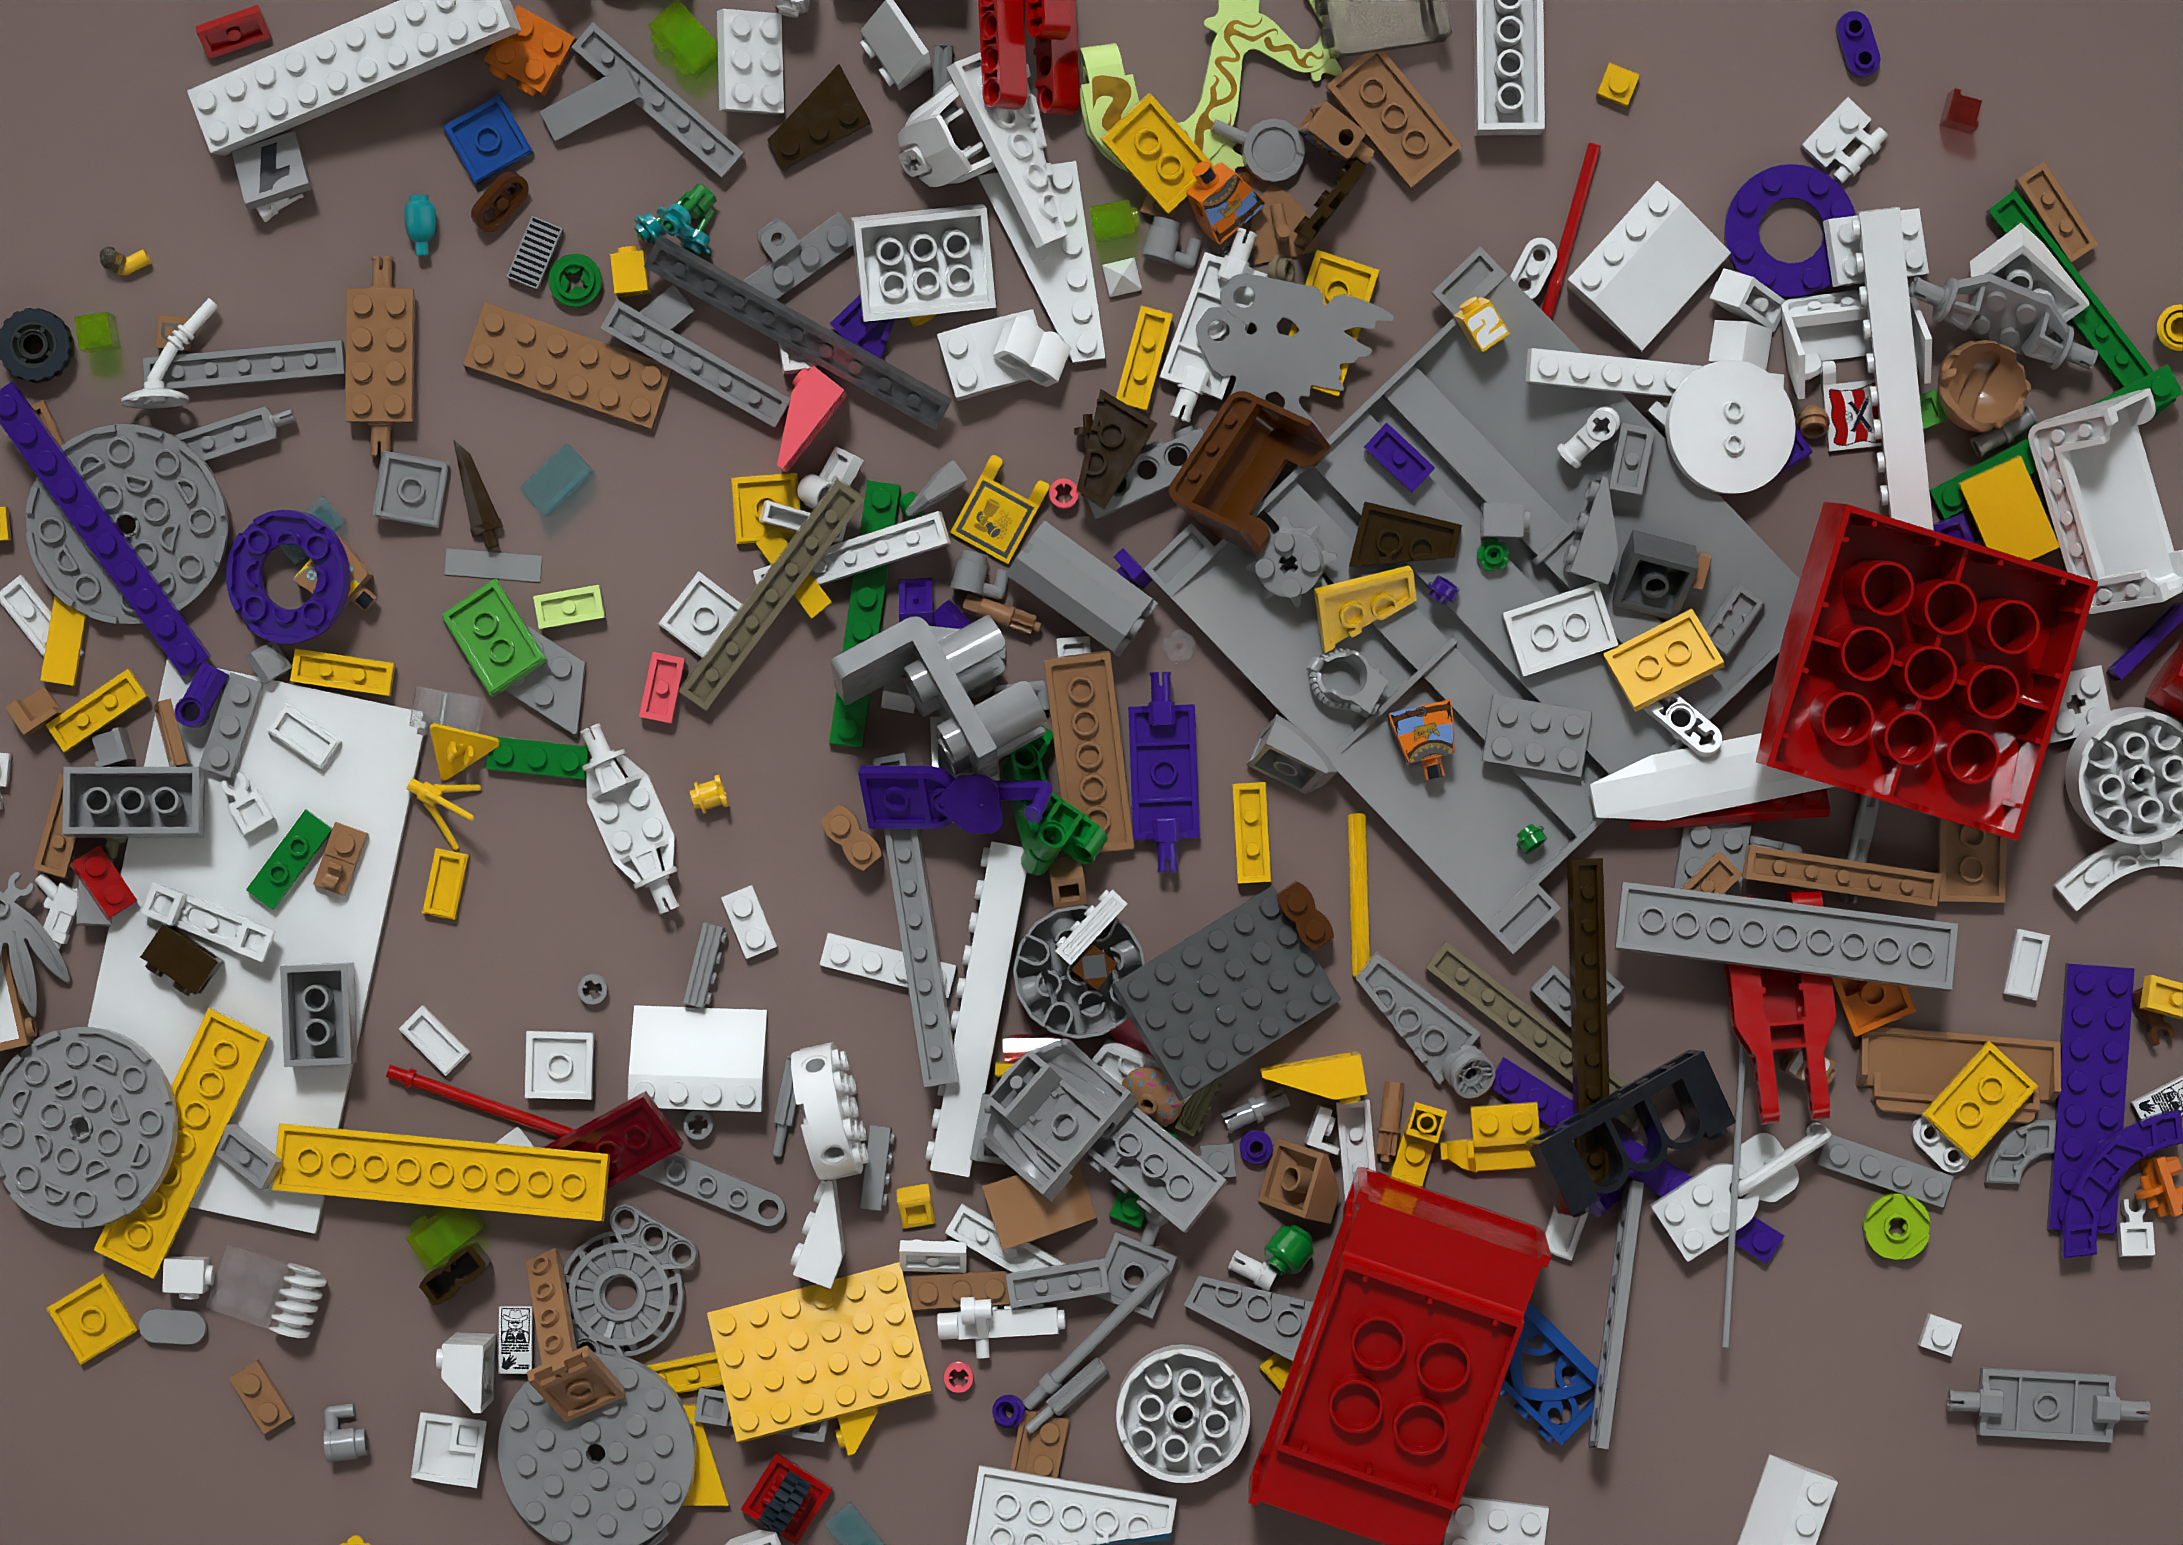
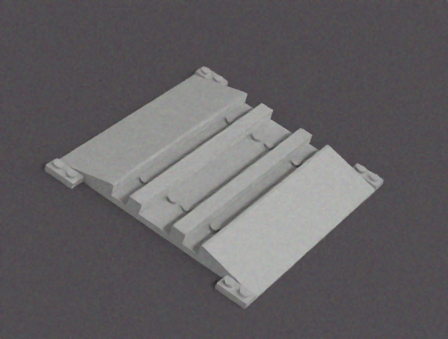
(1488, 445)

